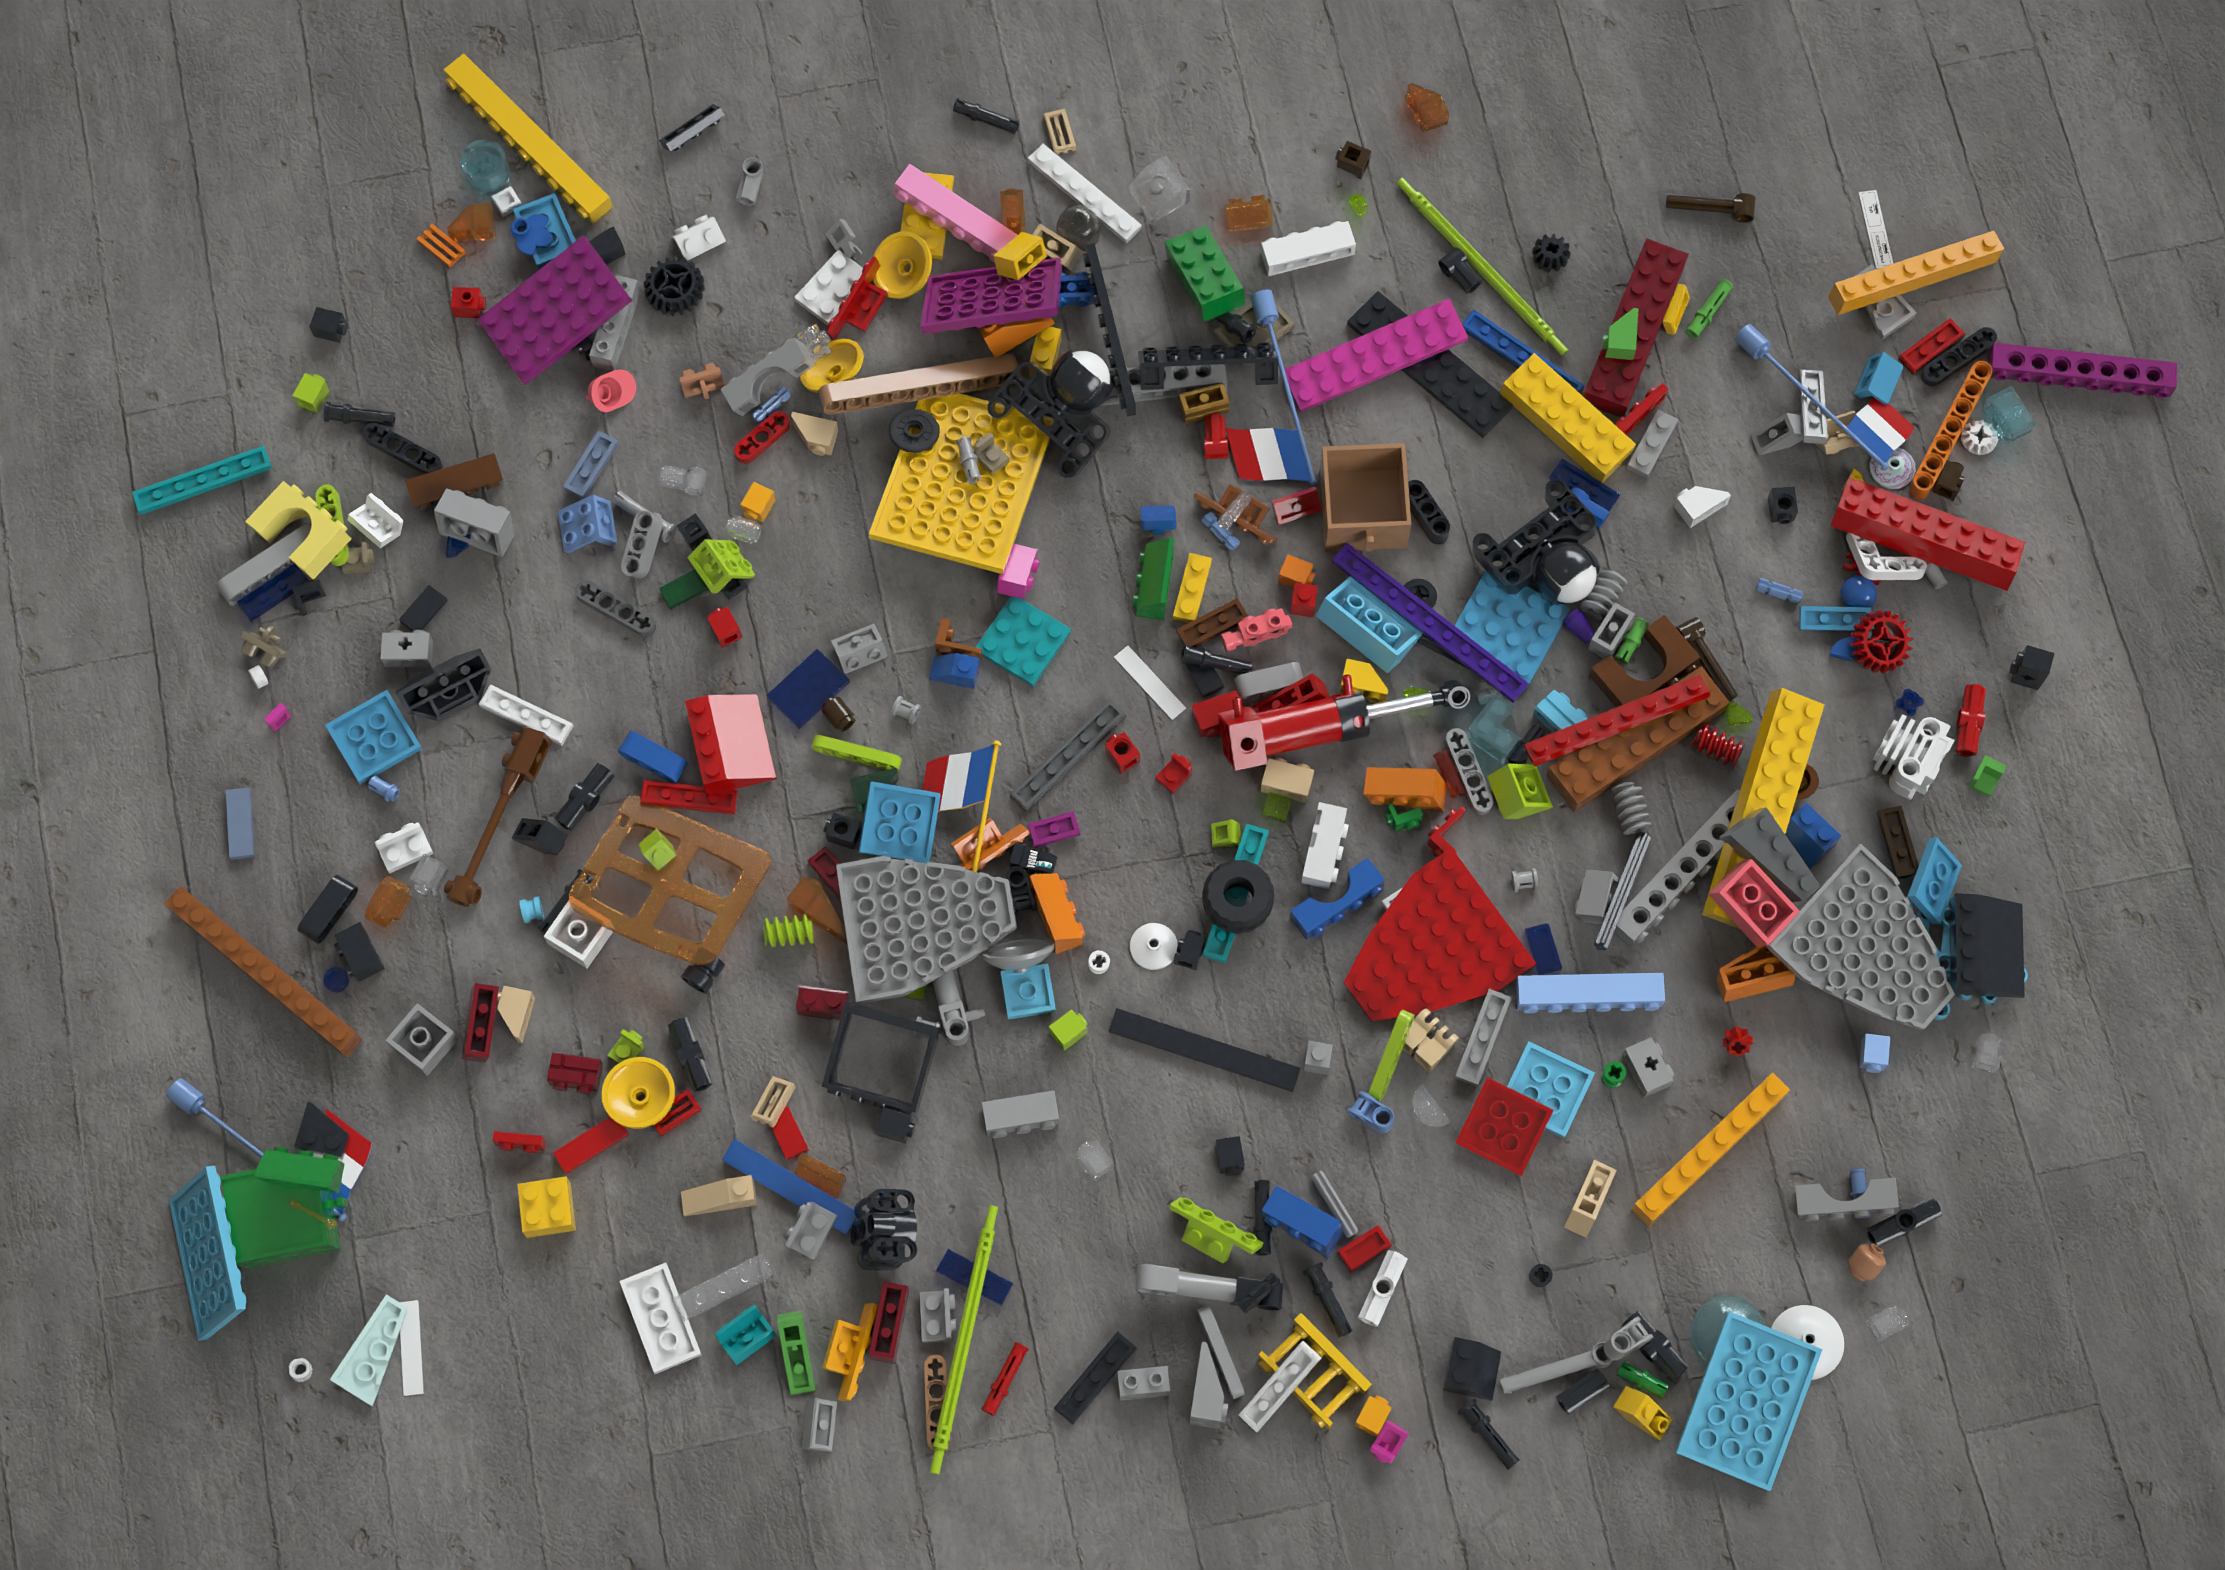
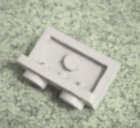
(699, 237)
(376, 521)

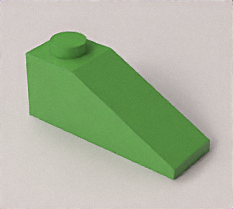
(796, 1352)

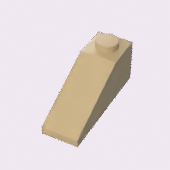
(719, 1196)
(1590, 1199)

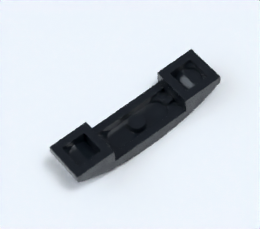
(694, 534)

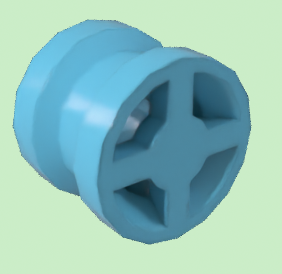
(531, 909)

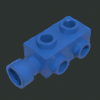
(1076, 290)

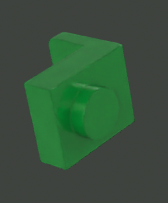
(1407, 820)

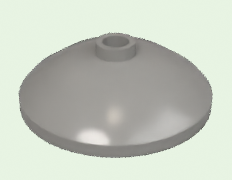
(1018, 954)

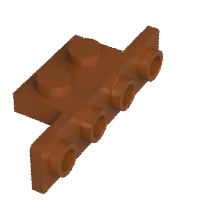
(1248, 520)

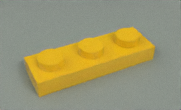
(1192, 588)

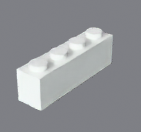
(1308, 248)

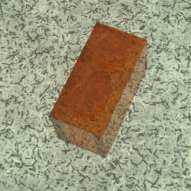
(1013, 210)

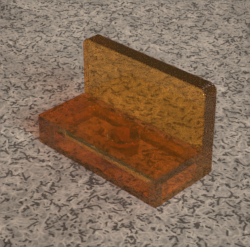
(820, 1175)

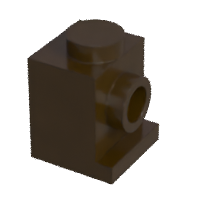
(1353, 159)
(1949, 480)

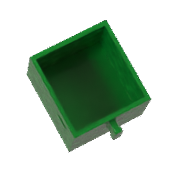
(268, 1229)

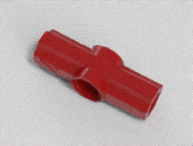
(1970, 720)

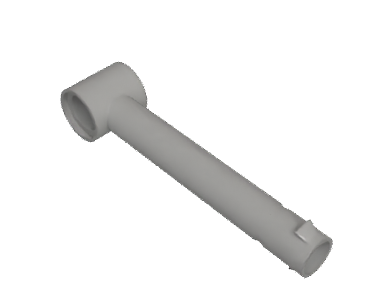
(1554, 1370)

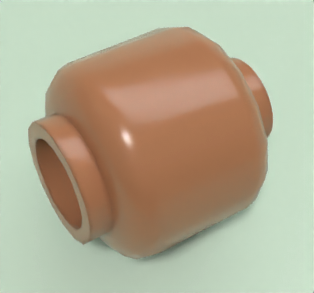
(1866, 1262)

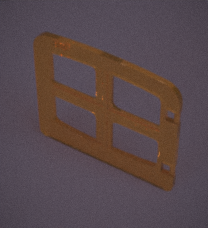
(669, 881)

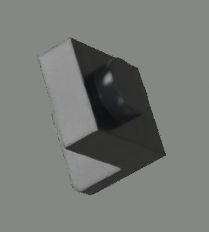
(307, 592)

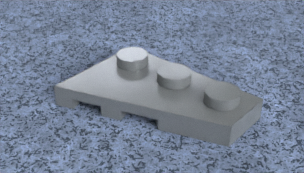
(1889, 313)

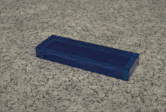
(1596, 490)
(271, 592)
(960, 1270)

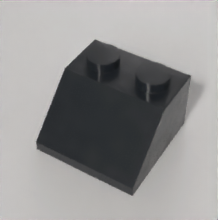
(1472, 1369)

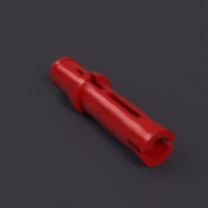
(1004, 1379)

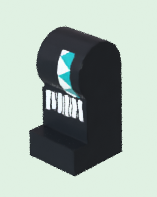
(1032, 860)

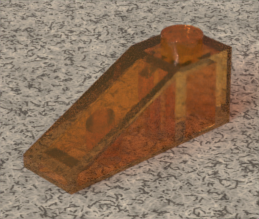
(811, 900)

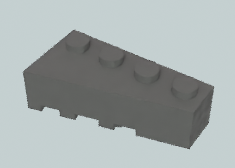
(1765, 843)

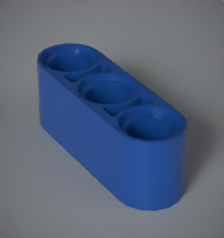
(652, 757)

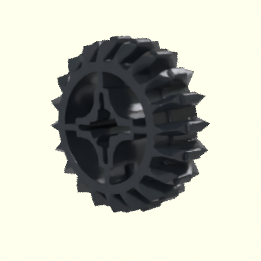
(680, 275)

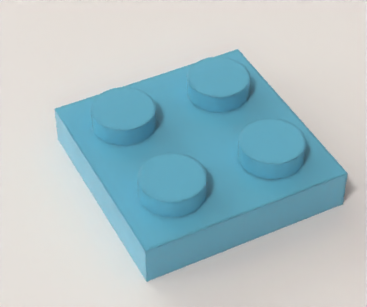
(1028, 992)

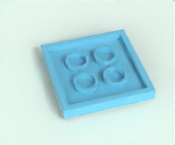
(1553, 1083)

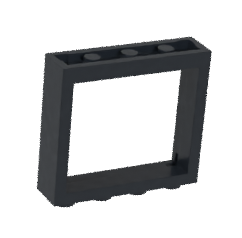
(860, 1094)

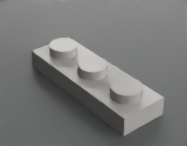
(1652, 444)

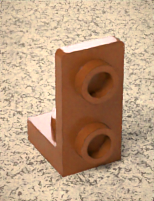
(945, 645)

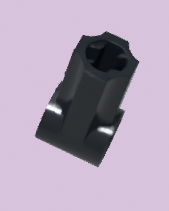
(1456, 266)

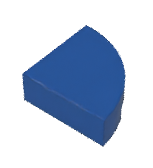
(1843, 650)

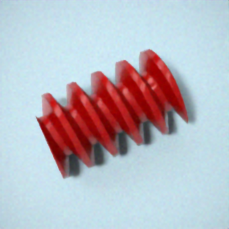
(1718, 745)

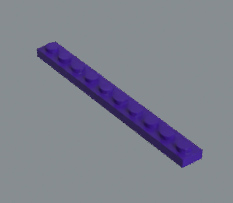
(1430, 623)

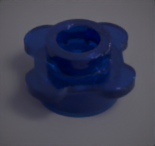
(1909, 695)

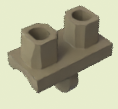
(254, 642)

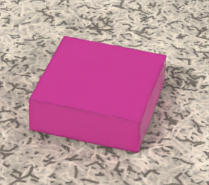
(277, 717)

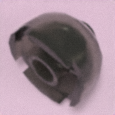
(1079, 226)

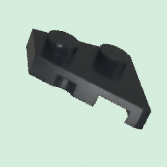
(321, 1134)

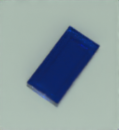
(1543, 949)

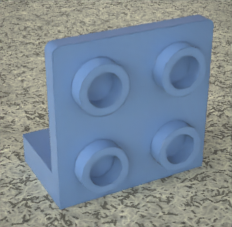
(587, 522)

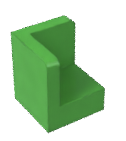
(1987, 775)

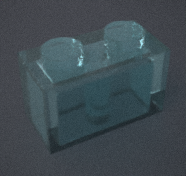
(2008, 414)

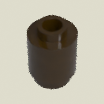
(838, 713)

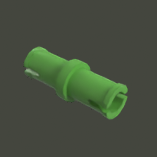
(1631, 640)

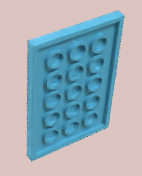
(207, 1253)
(1748, 1401)

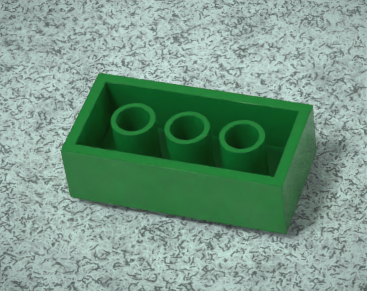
(1205, 273)

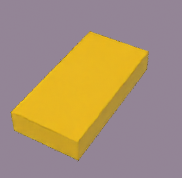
(1676, 309)

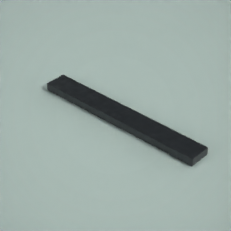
(1204, 1050)

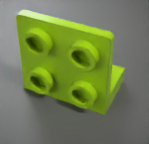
(719, 562)

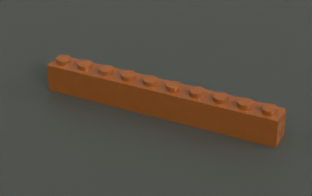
(263, 972)

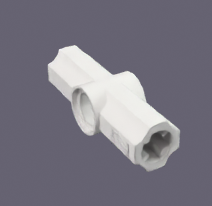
(1376, 1302)

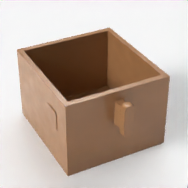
(1365, 497)

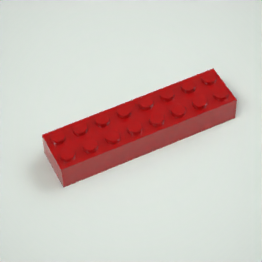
(1928, 534)

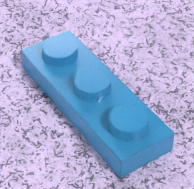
(1830, 618)

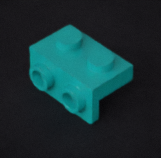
(745, 1334)

